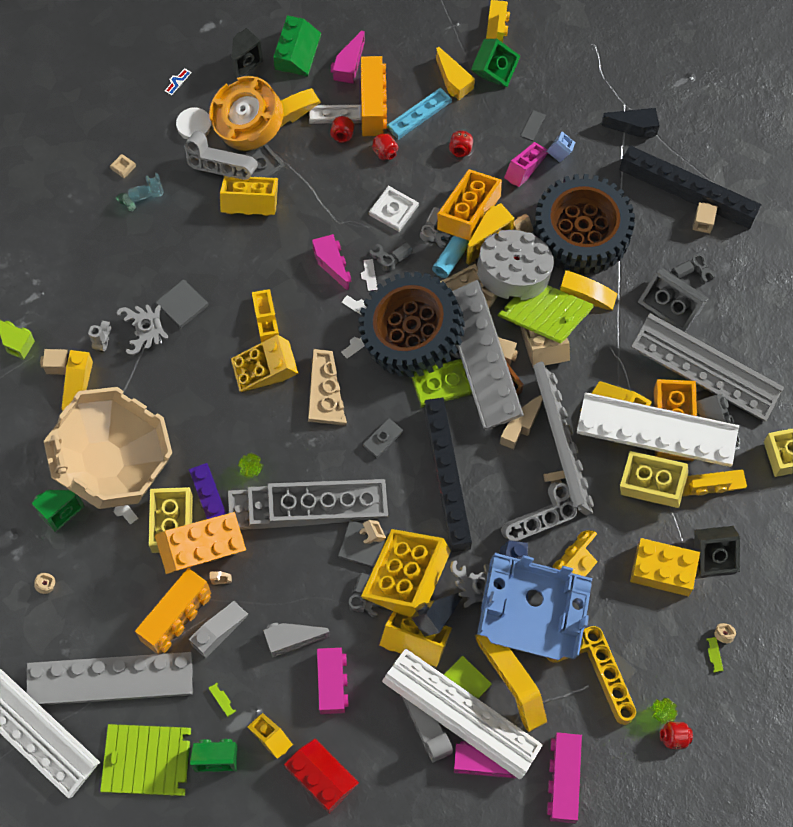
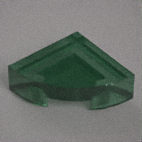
(124, 198)

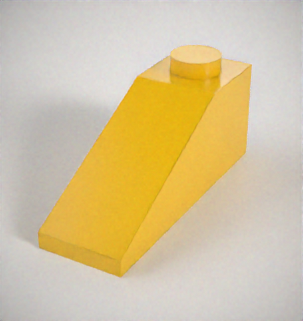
(455, 77)
(77, 375)

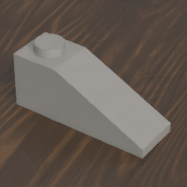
(217, 629)
(288, 637)

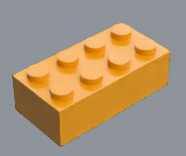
(373, 95)
(468, 204)
(677, 397)
(200, 542)
(173, 612)

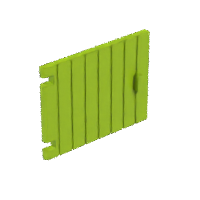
(548, 314)
(148, 760)

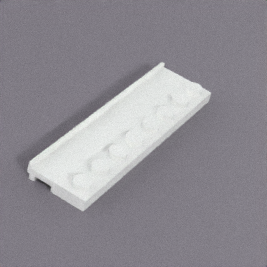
(658, 429)
(462, 713)
(43, 739)

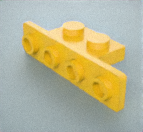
(497, 17)
(715, 482)
(578, 556)

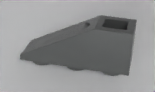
(716, 409)

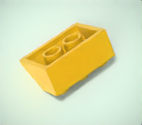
(249, 196)
(403, 634)

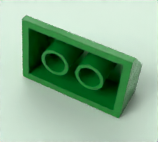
(296, 46)

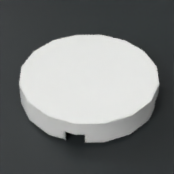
(193, 120)

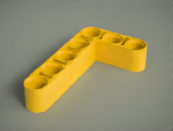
(600, 667)
(518, 682)

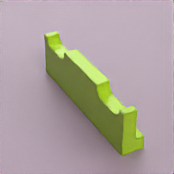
(714, 654)
(222, 699)

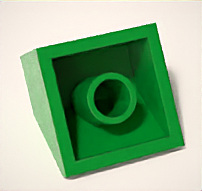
(495, 62)
(57, 507)
(214, 756)

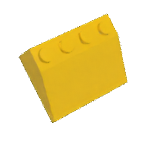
(406, 571)

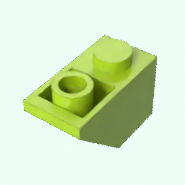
(16, 340)

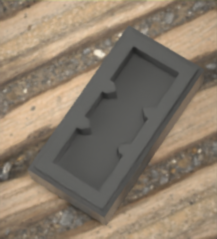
(383, 438)

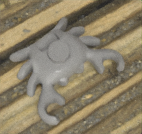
(147, 327)
(472, 585)

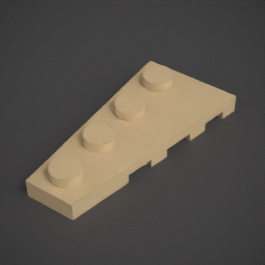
(325, 396)

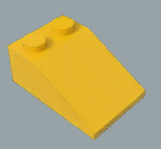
(494, 220)

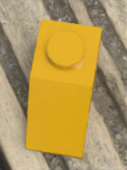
(270, 735)

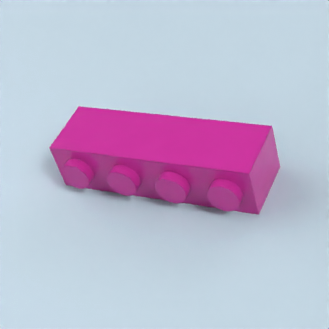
(565, 778)

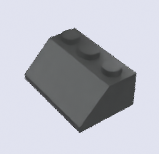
(673, 299)

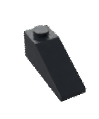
(634, 122)
(433, 615)

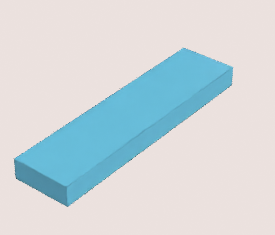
(419, 113)

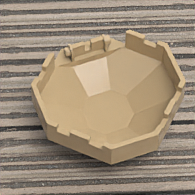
(107, 448)

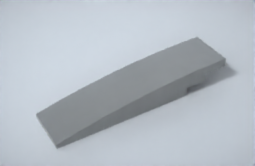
(308, 503)

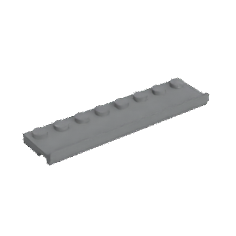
(485, 360)
(707, 367)
(562, 436)
(110, 678)

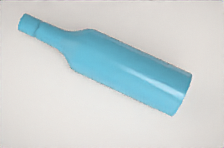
(450, 256)

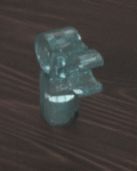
(142, 192)

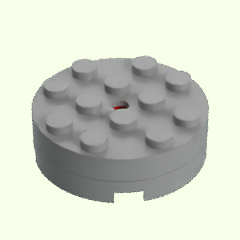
(515, 264)

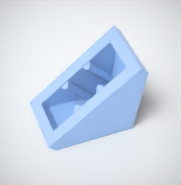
(561, 147)

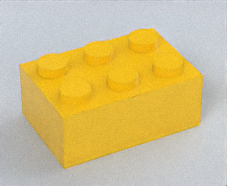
(665, 567)

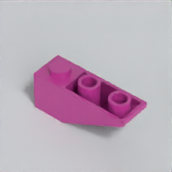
(329, 258)

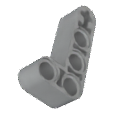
(217, 161)
(538, 515)
(434, 740)

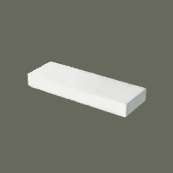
(327, 113)

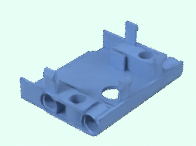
(544, 630)

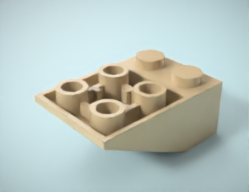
(544, 349)

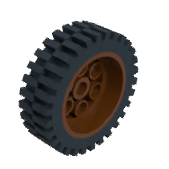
(578, 198)
(393, 303)

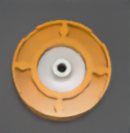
(246, 113)

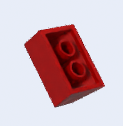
(321, 775)

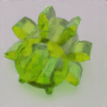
(250, 465)
(664, 710)

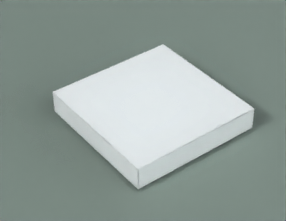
(393, 208)

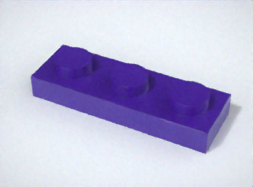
(207, 491)

